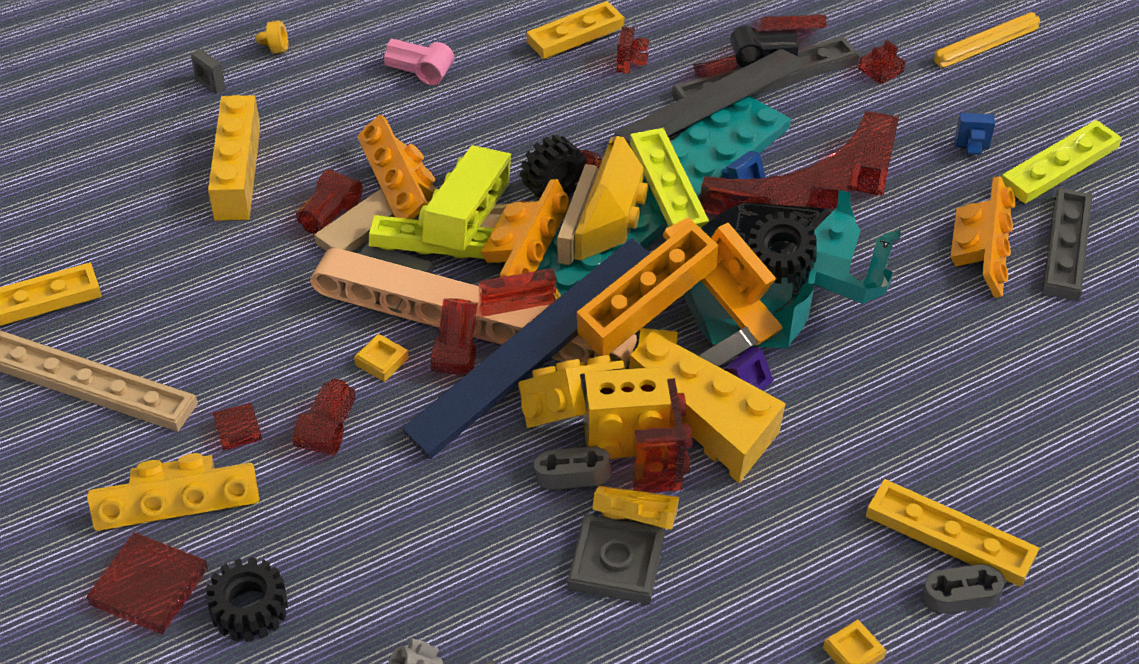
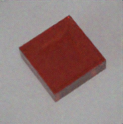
(715, 65)
(237, 426)

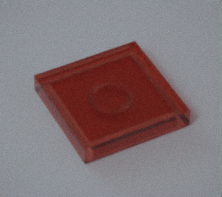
(801, 23)
(147, 583)

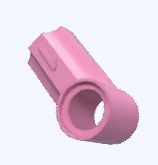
(427, 62)

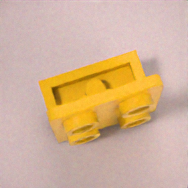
(559, 393)

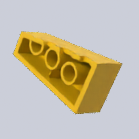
(724, 412)

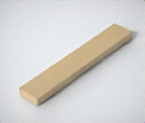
(95, 382)

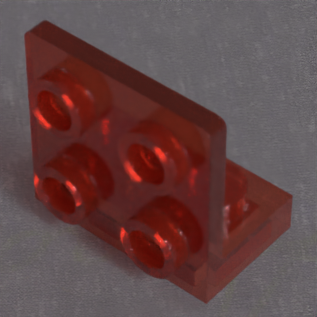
(661, 452)

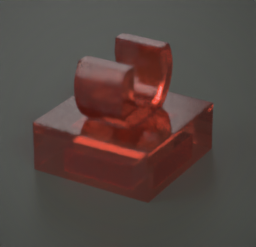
(629, 49)
(882, 63)

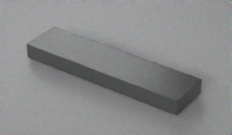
(1067, 244)

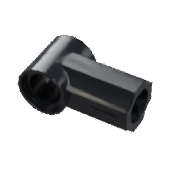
(754, 45)

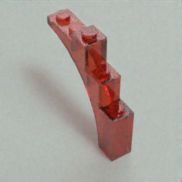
(856, 166)

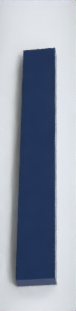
(515, 358)

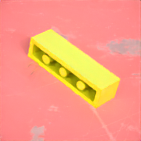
(465, 198)

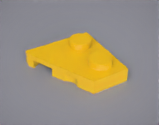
(636, 505)

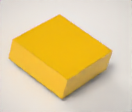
(381, 357)
(854, 646)

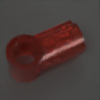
(332, 195)
(454, 348)
(323, 426)

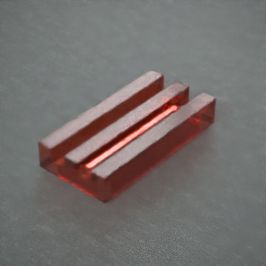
(517, 292)

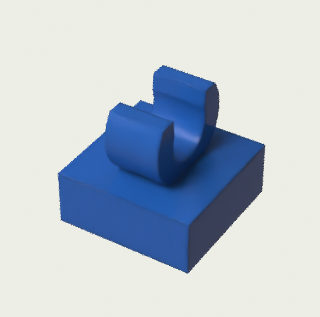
(974, 132)
(746, 167)

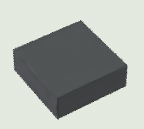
(208, 71)

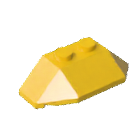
(612, 201)

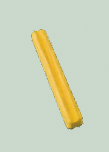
(986, 40)

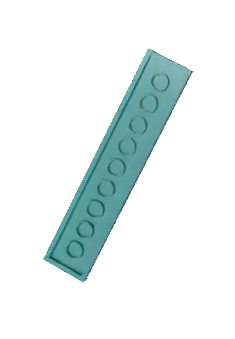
(702, 151)

